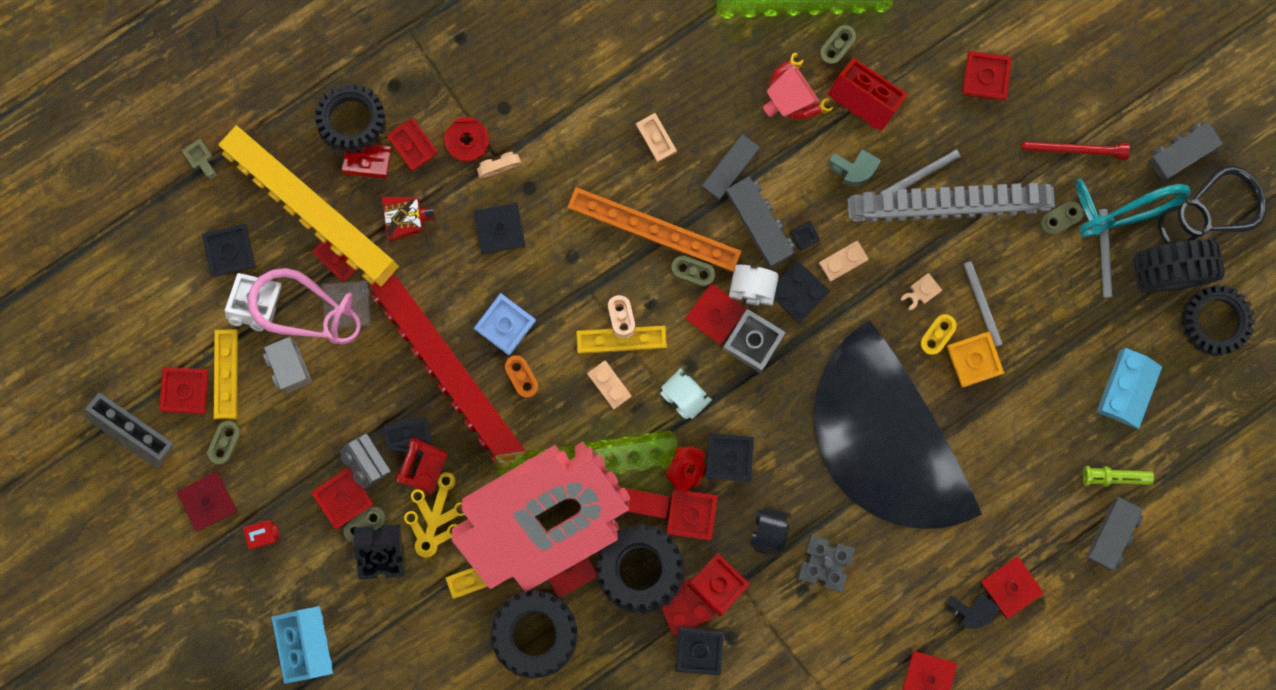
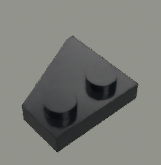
(399, 434)

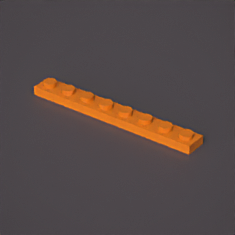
(654, 229)

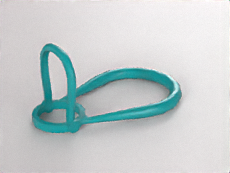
(1095, 220)

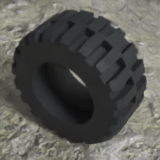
(1178, 266)
(654, 597)
(524, 664)

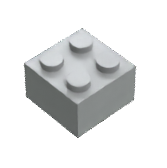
(753, 340)
(287, 365)

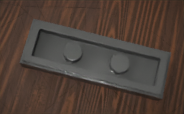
(730, 167)

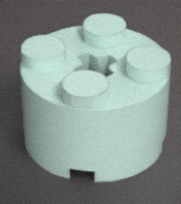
(685, 394)

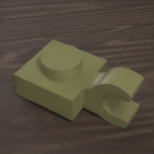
(198, 157)

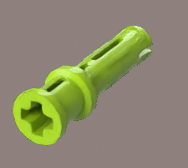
(1107, 476)

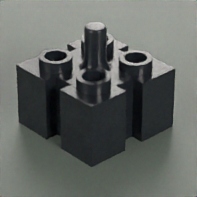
(379, 551)

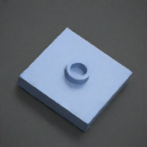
(504, 324)

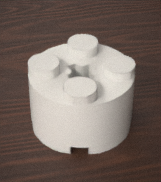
(754, 285)

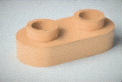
(490, 168)
(621, 318)

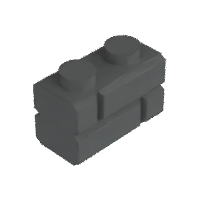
(364, 461)

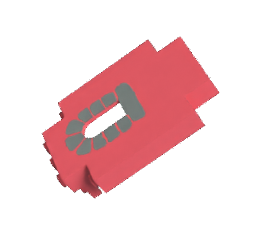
(508, 540)

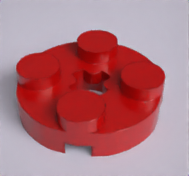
(457, 131)
(685, 458)

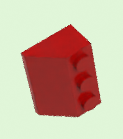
(867, 94)

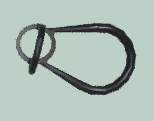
(1244, 227)

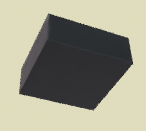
(805, 235)

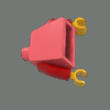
(792, 93)

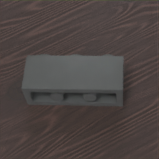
(1184, 151)
(1115, 534)

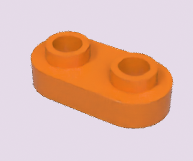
(522, 376)

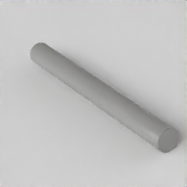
(924, 172)
(1105, 259)
(983, 305)

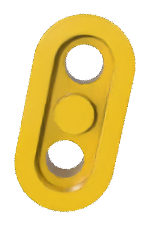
(937, 335)

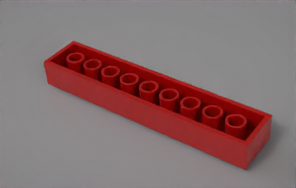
(445, 365)

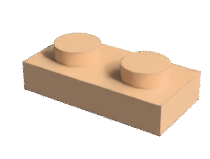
(656, 137)
(843, 261)
(609, 385)

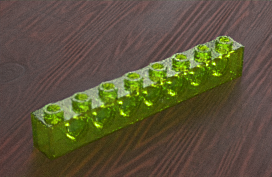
(618, 447)

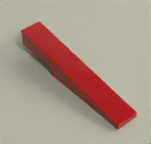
(645, 503)

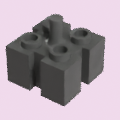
(825, 563)

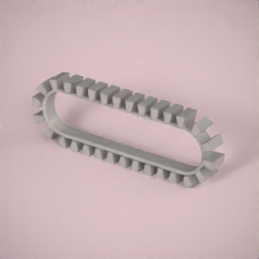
(953, 203)

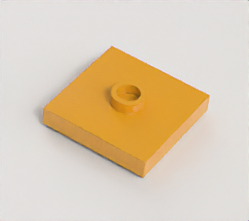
(975, 359)

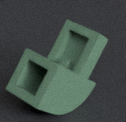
(855, 173)

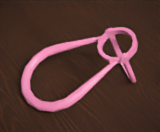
(285, 330)

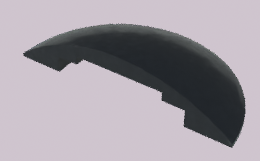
(885, 439)

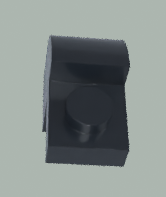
(976, 615)

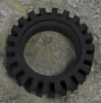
(342, 95)
(1239, 305)

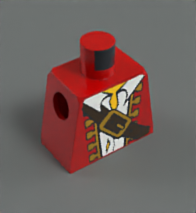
(404, 217)

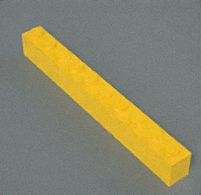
(309, 206)

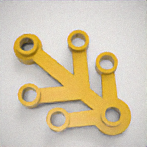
(434, 519)

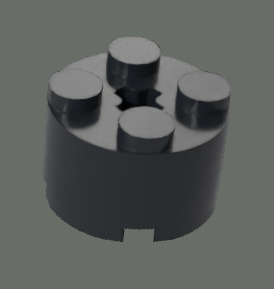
(771, 531)

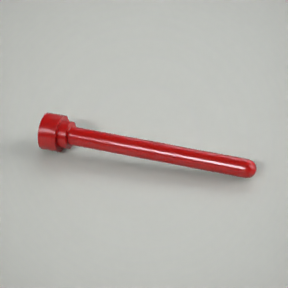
(1119, 151)

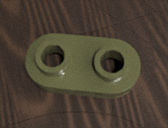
(838, 46)
(1062, 218)
(693, 270)
(222, 441)
(363, 520)

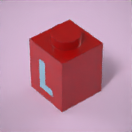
(261, 534)

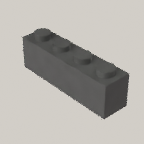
(759, 222)
(128, 430)

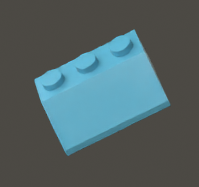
(1129, 388)
(302, 645)

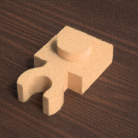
(922, 290)

